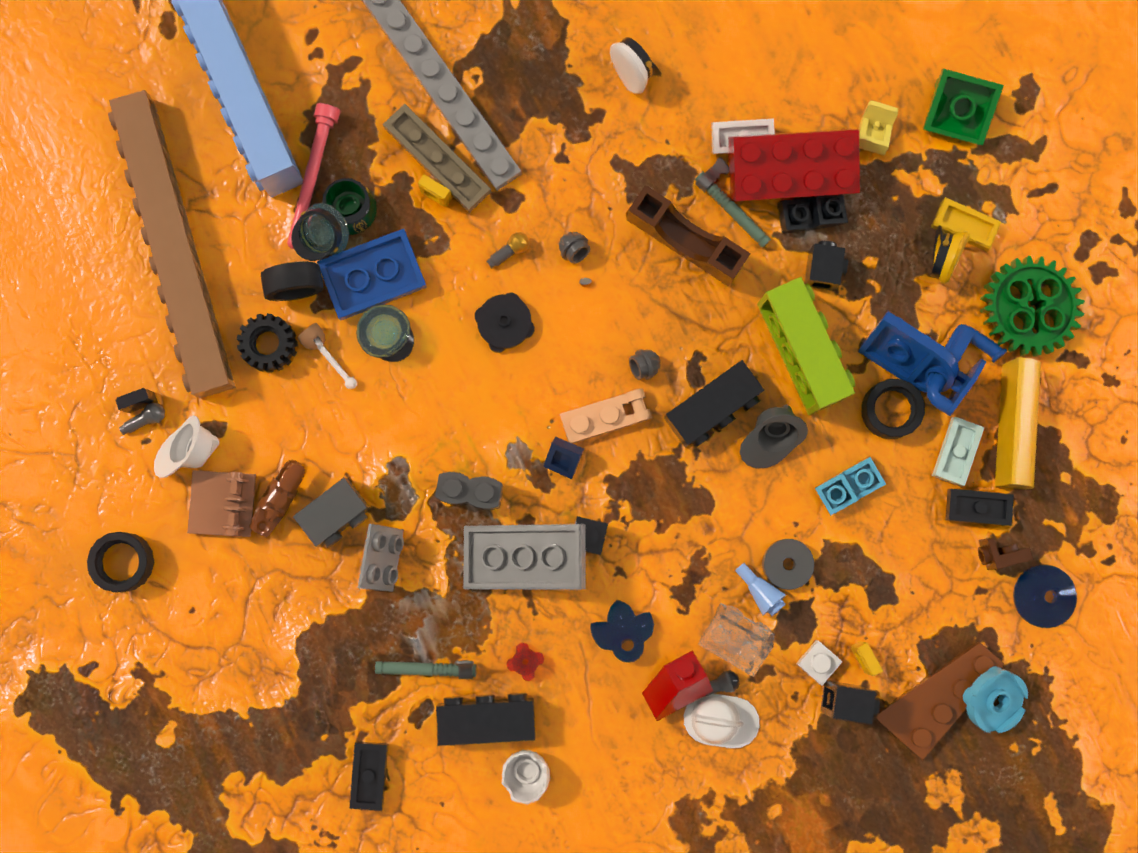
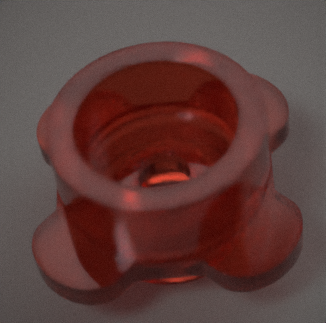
(534, 659)

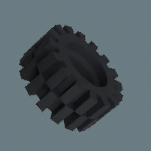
(267, 324)

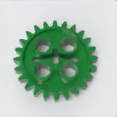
(1060, 306)

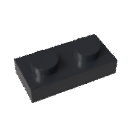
(979, 507)
(368, 776)

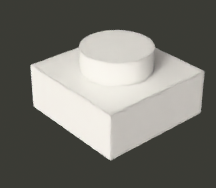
(819, 662)

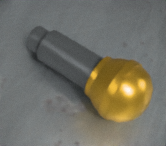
(517, 244)

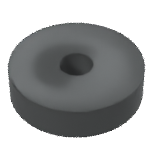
(802, 564)

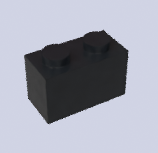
(849, 702)

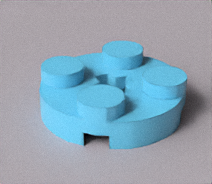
(983, 693)

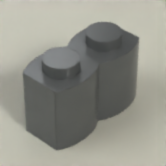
(460, 490)

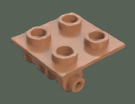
(221, 503)

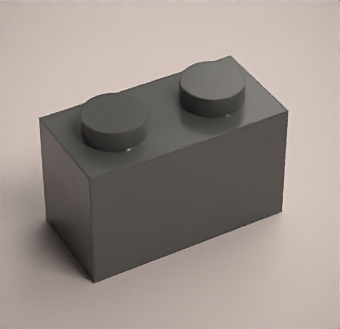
(332, 513)

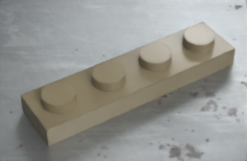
(436, 157)

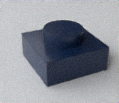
(563, 457)

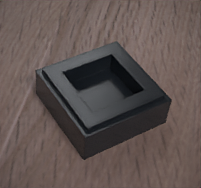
(135, 400)

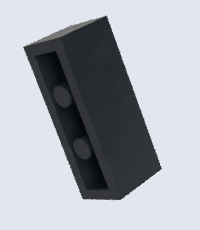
(714, 405)
(485, 720)

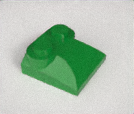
(962, 106)

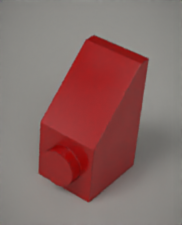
(677, 686)

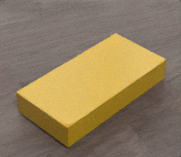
(958, 218)

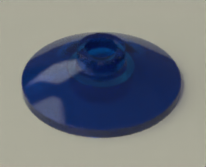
(1030, 596)

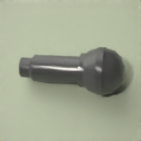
(152, 414)

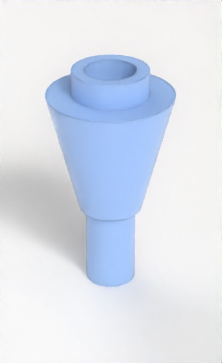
(765, 595)

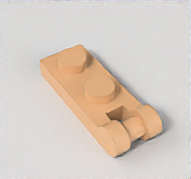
(604, 416)

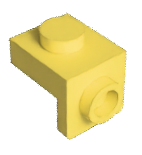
(876, 127)

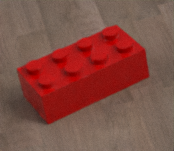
(794, 164)

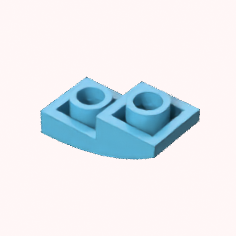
(850, 486)

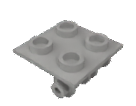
(381, 558)

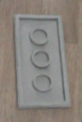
(525, 557)

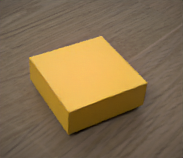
(435, 190)
(866, 658)

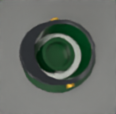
(353, 202)

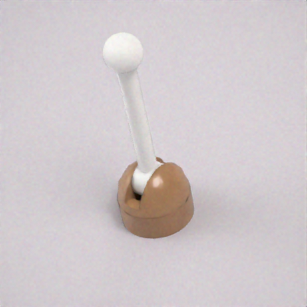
(313, 339)

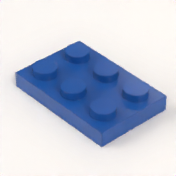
(371, 274)

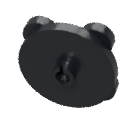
(504, 322)

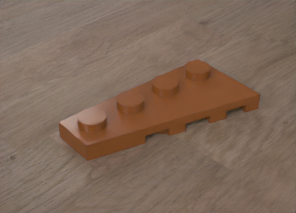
(937, 702)

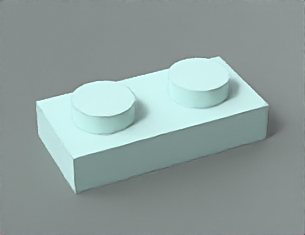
(958, 451)

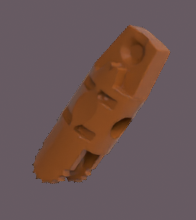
(277, 498)

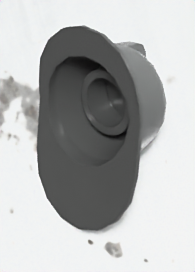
(773, 437)

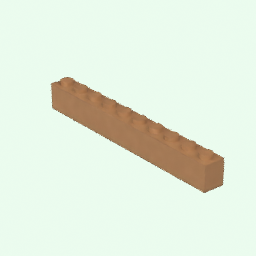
(171, 245)

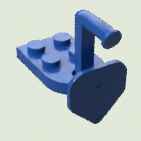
(925, 362)

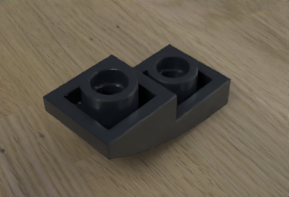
(812, 213)

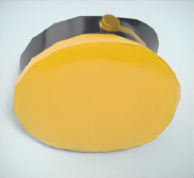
(947, 253)

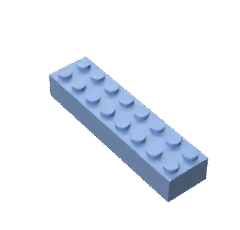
(240, 95)

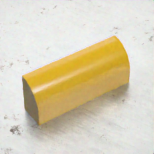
(1018, 424)

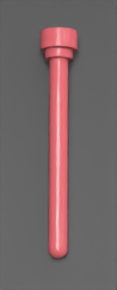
(325, 117)

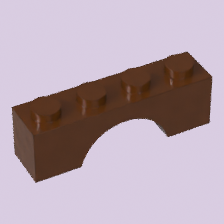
(707, 251)

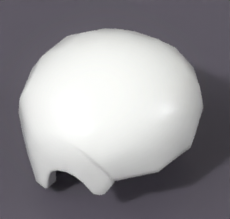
(525, 776)

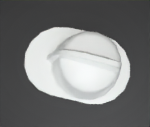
(185, 448)
(722, 721)

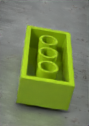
(806, 346)

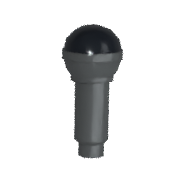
(727, 682)

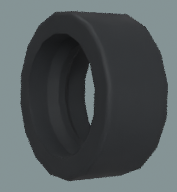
(291, 281)
(910, 392)
(96, 556)

